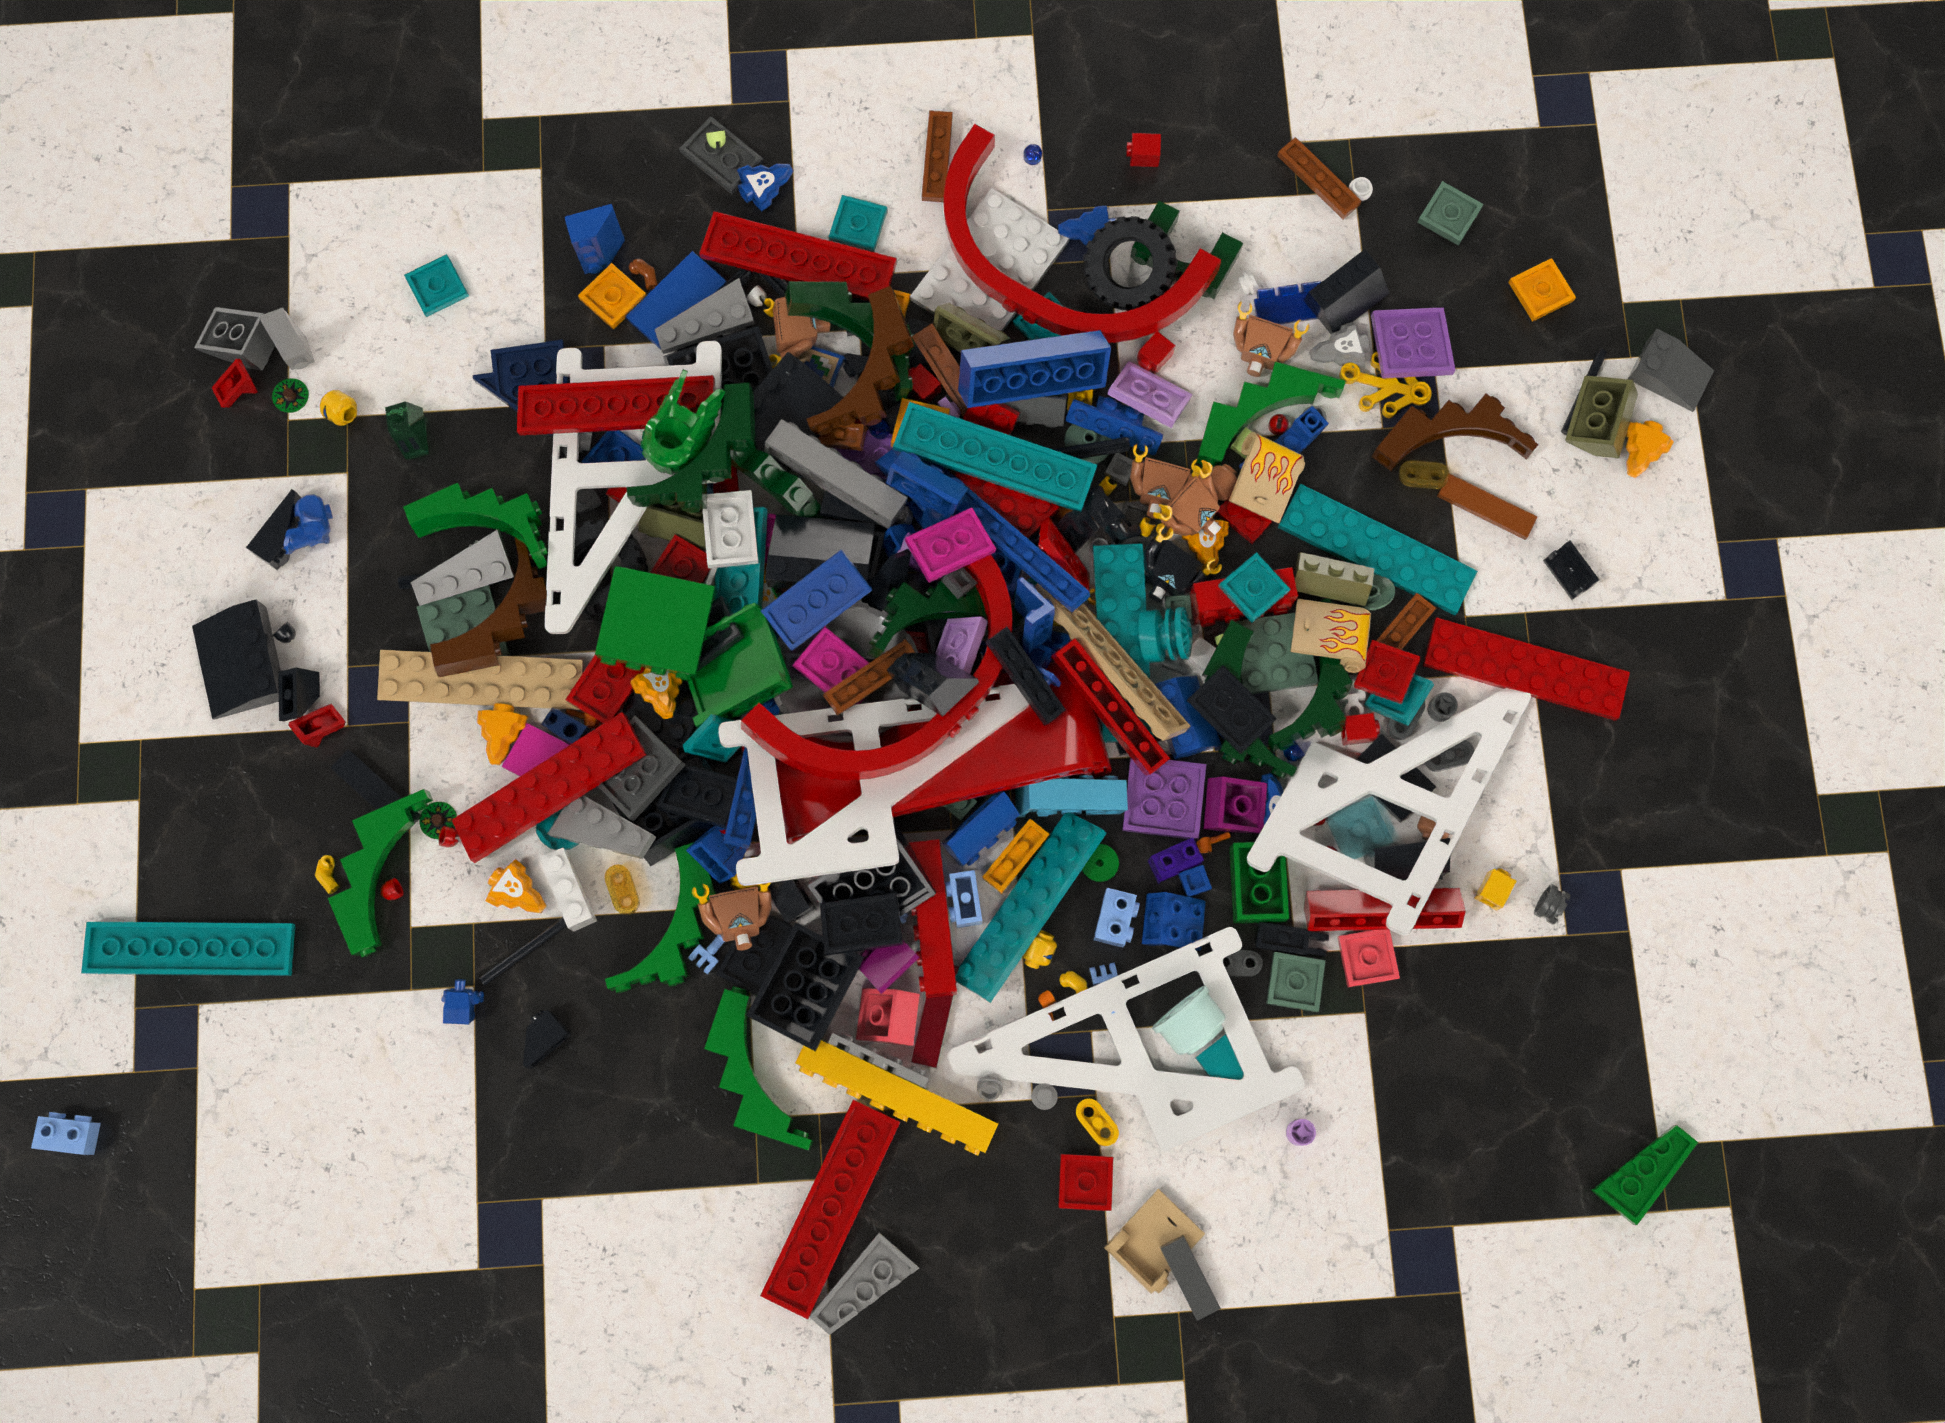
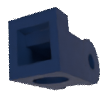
(564, 726)

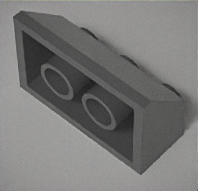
(1041, 410)

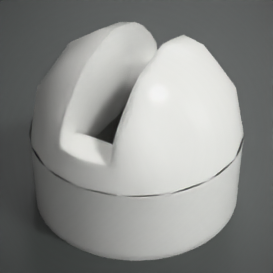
(756, 295)

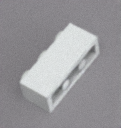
(568, 889)

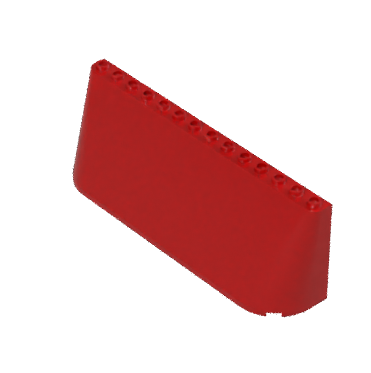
(1009, 758)

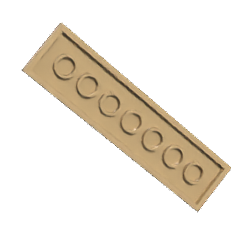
(1120, 669)
(515, 682)

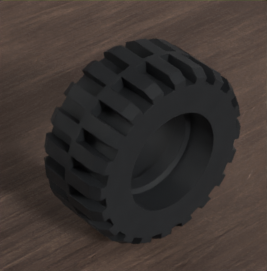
(1099, 252)
(630, 555)

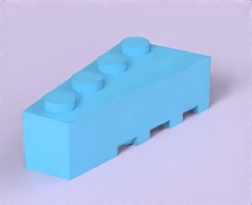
(1073, 796)

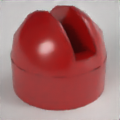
(1273, 423)
(447, 837)
(392, 889)

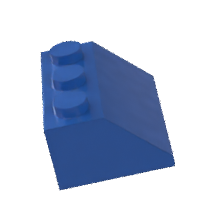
(595, 237)
(926, 484)
(1201, 734)
(981, 829)

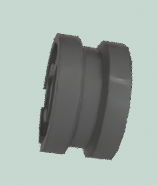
(1551, 904)

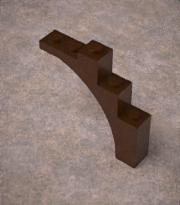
(880, 373)
(1451, 421)
(481, 645)

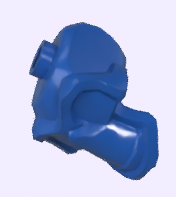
(313, 524)

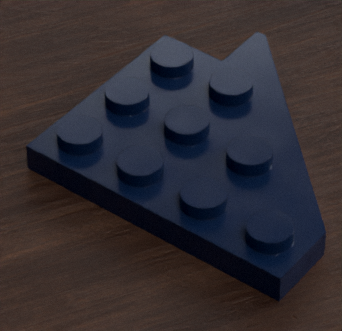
(520, 367)

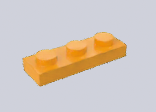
(1015, 856)

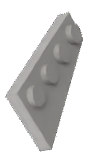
(711, 317)
(470, 569)
(599, 827)
(870, 1055)
(868, 1278)

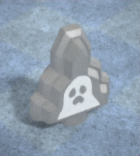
(1342, 347)

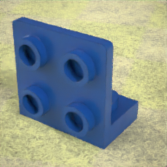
(1037, 614)
(1172, 920)

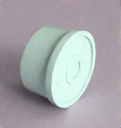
(1191, 1022)

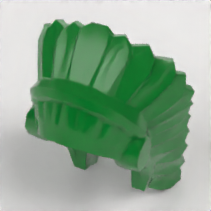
(676, 433)

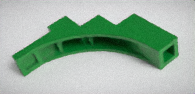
(456, 508)
(684, 931)

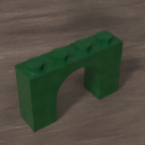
(1226, 248)

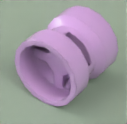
(1305, 1133)

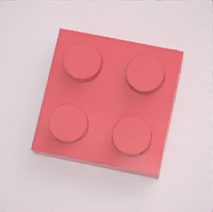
(1368, 957)

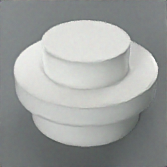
(1361, 188)
(1247, 283)

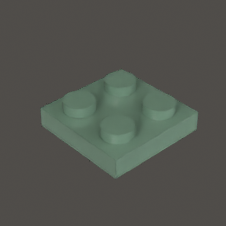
(1450, 213)
(1295, 982)

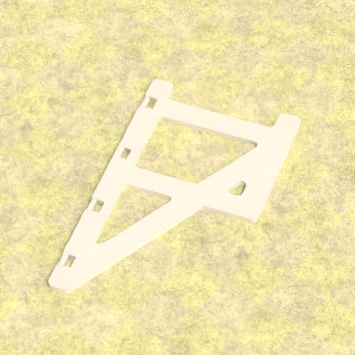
(569, 476)
(1307, 804)
(827, 846)
(1213, 1098)

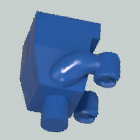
(894, 538)
(460, 1003)

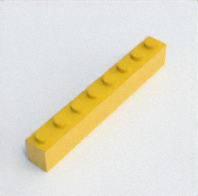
(899, 1095)

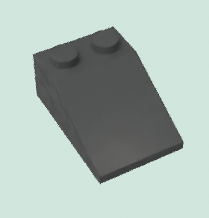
(236, 335)
(1671, 370)

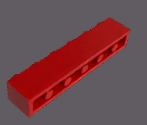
(1110, 707)
(1360, 911)
(933, 926)

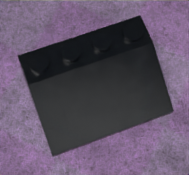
(742, 358)
(793, 395)
(806, 543)
(238, 659)
(669, 829)
(905, 878)
(804, 988)

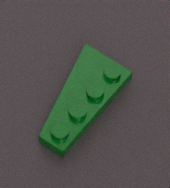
(1644, 1177)

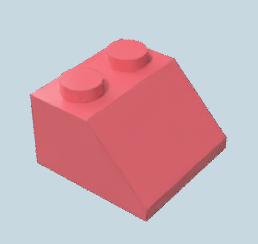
(887, 1016)

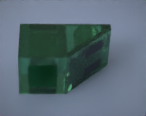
(407, 429)

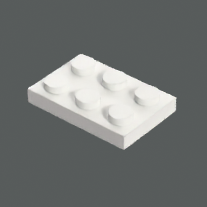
(730, 529)

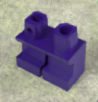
(1175, 859)

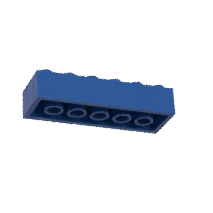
(1033, 368)

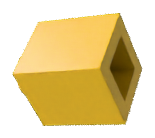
(1495, 888)

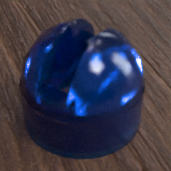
(1032, 157)
(879, 427)
(1293, 753)

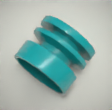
(1169, 634)

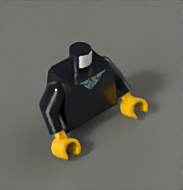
(1110, 517)
(1171, 568)

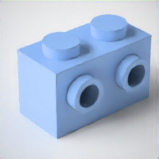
(965, 898)
(1115, 918)
(66, 1135)

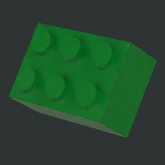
(1255, 893)

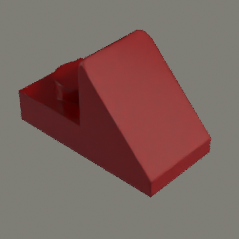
(233, 384)
(317, 724)

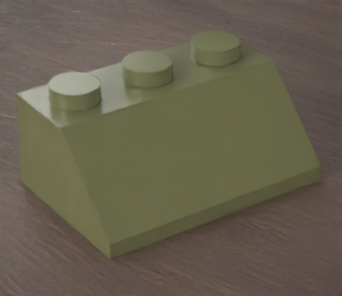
(965, 331)
(1602, 415)
(668, 520)
(1333, 579)

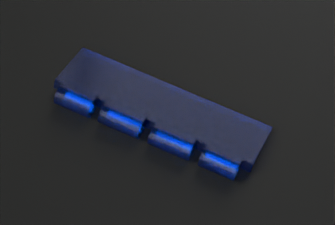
(1287, 306)

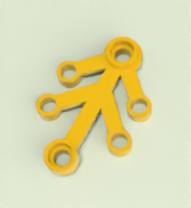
(1388, 387)

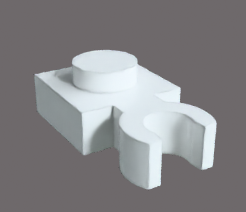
(1353, 698)

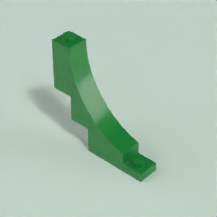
(1285, 388)
(378, 835)
(757, 1110)

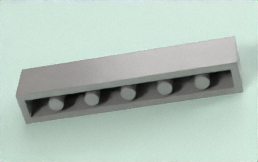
(835, 473)

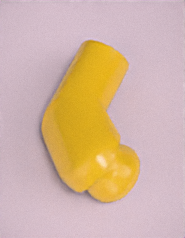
(325, 872)
(1074, 981)

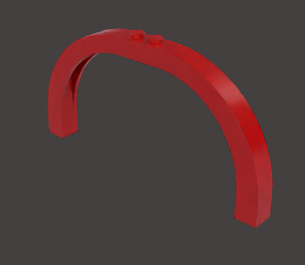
(1033, 306)
(879, 762)

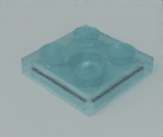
(1359, 829)

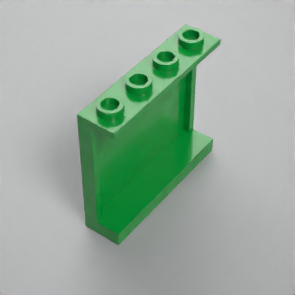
(655, 623)
(744, 673)

